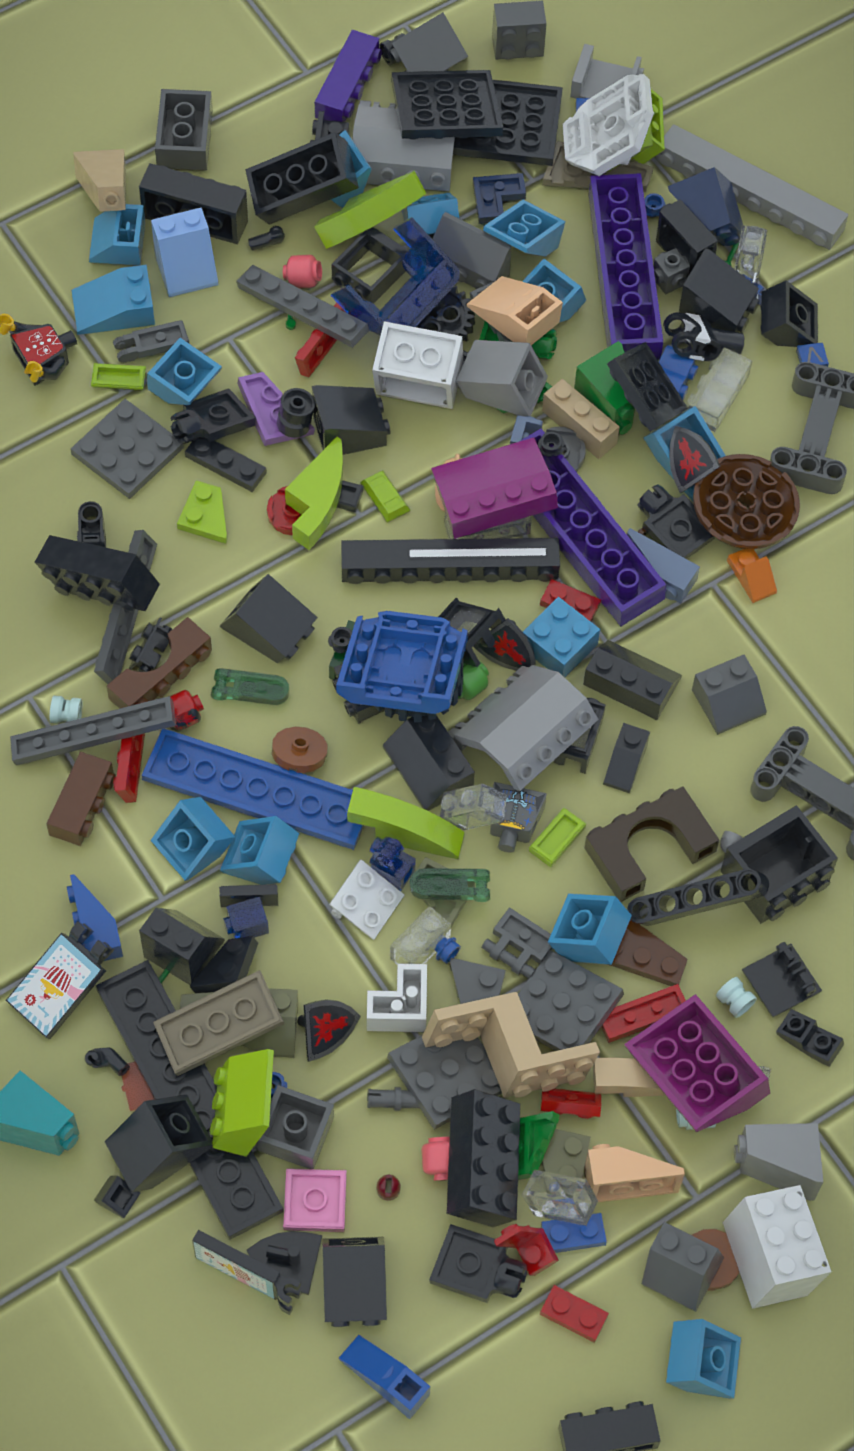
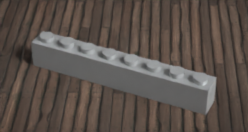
(756, 188)

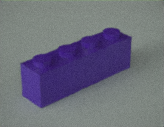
(348, 76)

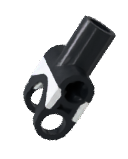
(702, 340)

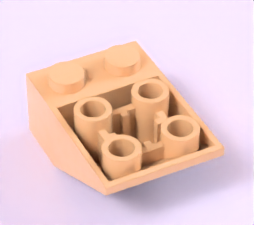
(518, 309)

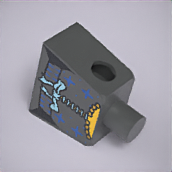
(520, 817)

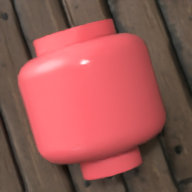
(303, 271)
(436, 1157)

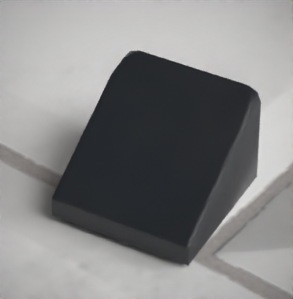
(116, 1196)

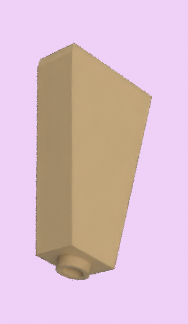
(103, 177)

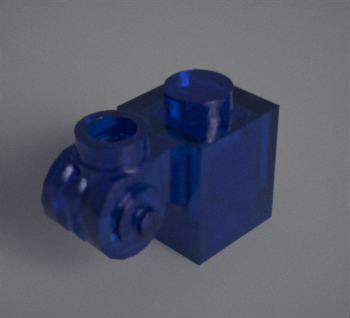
(391, 861)

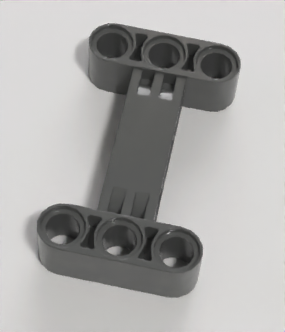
(817, 429)
(804, 781)

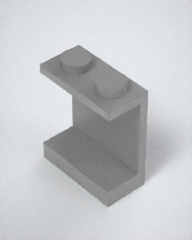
(595, 75)

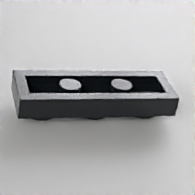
(226, 463)

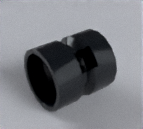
(295, 412)

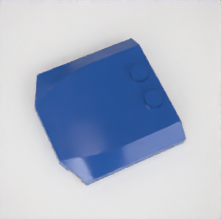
(402, 662)

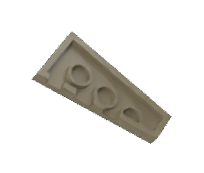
(567, 175)

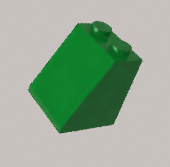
(598, 386)

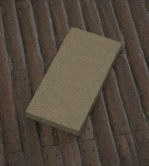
(218, 1023)

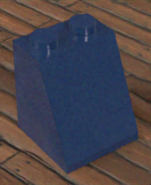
(713, 203)

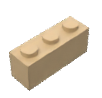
(577, 413)

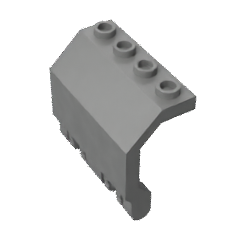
(390, 156)
(527, 723)

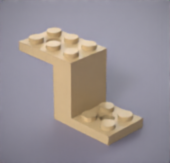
(510, 1045)

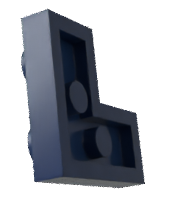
(494, 189)

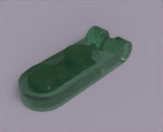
(250, 687)
(450, 884)

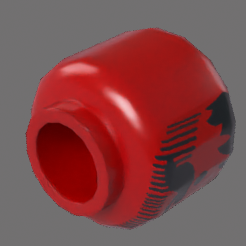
(186, 709)

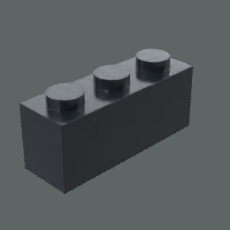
(611, 1430)

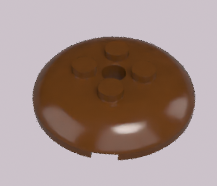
(752, 482)

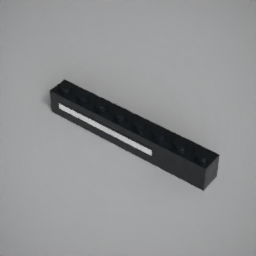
(450, 560)

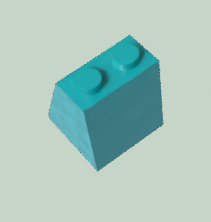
(35, 1118)

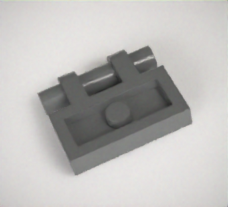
(523, 936)

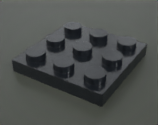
(646, 386)

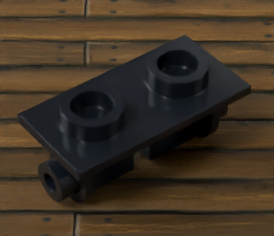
(154, 637)

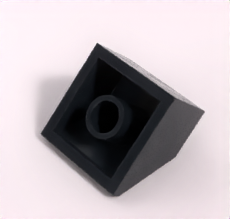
(788, 316)

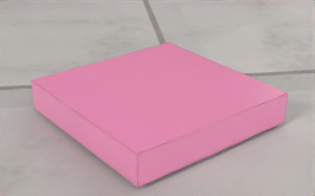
(315, 1200)

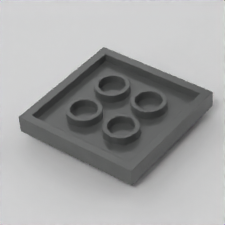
(127, 448)
(566, 1002)
(443, 1072)

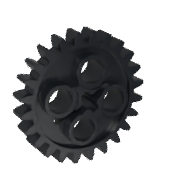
(451, 307)

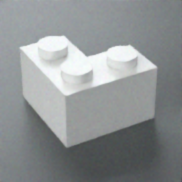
(400, 1009)

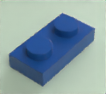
(571, 1236)

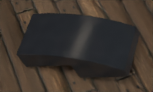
(809, 1038)

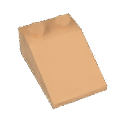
(625, 1174)

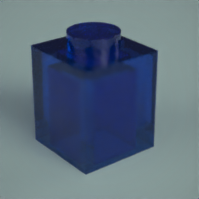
(246, 919)

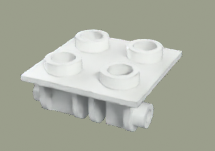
(366, 899)

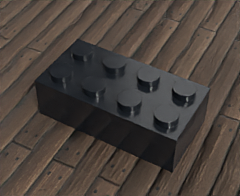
(302, 178)
(173, 192)
(97, 573)
(483, 1158)

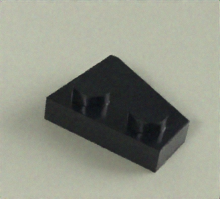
(227, 966)

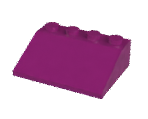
(495, 487)
(699, 1065)

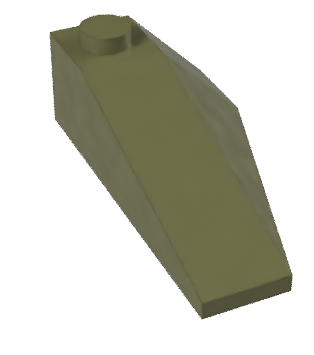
(279, 1039)

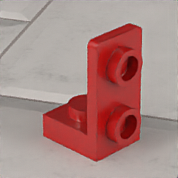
(531, 1245)

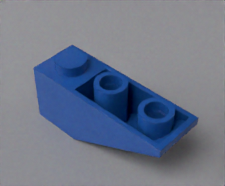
(95, 916)
(386, 1376)

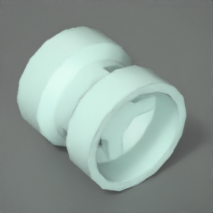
(65, 710)
(733, 994)

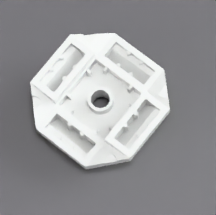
(610, 126)

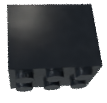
(790, 857)

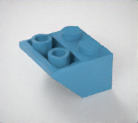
(118, 236)

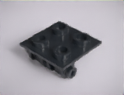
(781, 979)

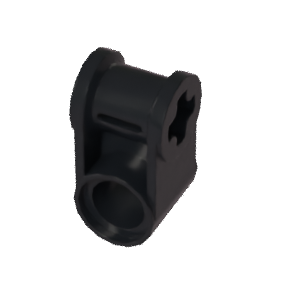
(91, 530)

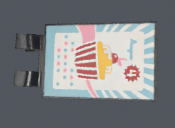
(60, 980)
(246, 1270)

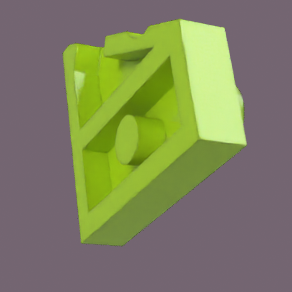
(204, 513)

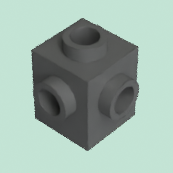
(671, 270)

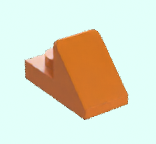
(753, 574)

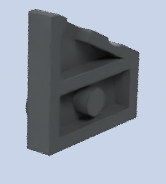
(476, 980)

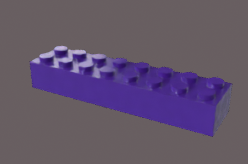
(625, 262)
(598, 545)

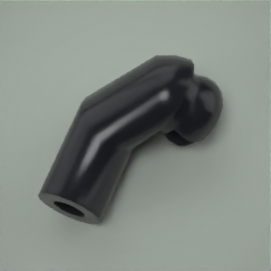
(273, 237)
(107, 1058)

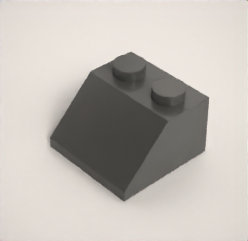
(729, 694)
(681, 1266)

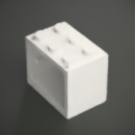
(418, 365)
(776, 1246)

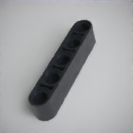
(710, 900)

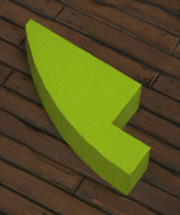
(369, 209)
(316, 494)
(405, 822)

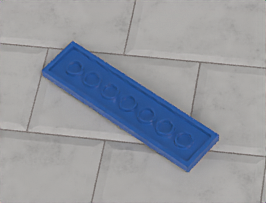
(252, 787)

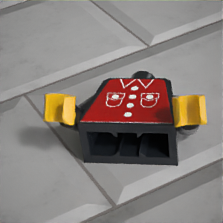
(38, 348)

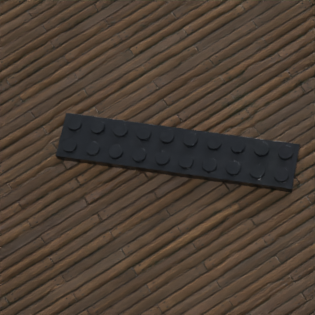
(229, 1180)

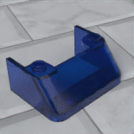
(431, 279)

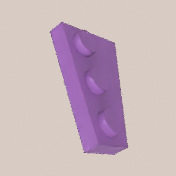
(264, 403)

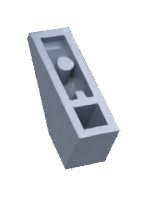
(674, 569)

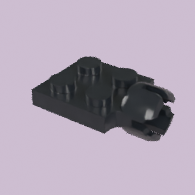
(211, 418)
(673, 522)
(476, 1266)

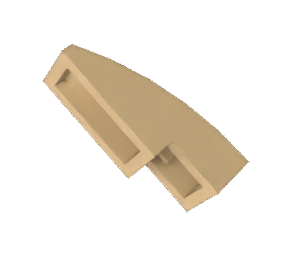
(624, 1077)

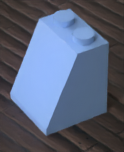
(184, 252)

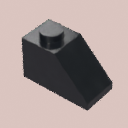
(626, 757)

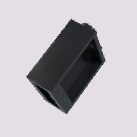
(683, 231)
(380, 245)

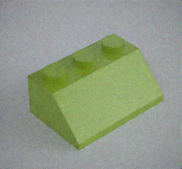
(242, 1101)

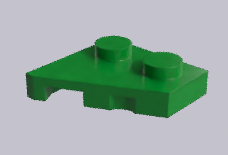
(534, 1140)

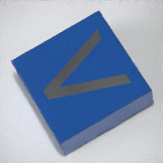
(812, 353)

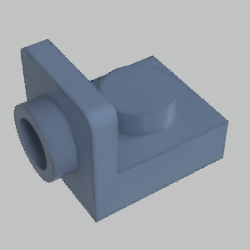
(524, 427)

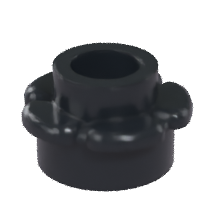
(554, 439)
(338, 634)

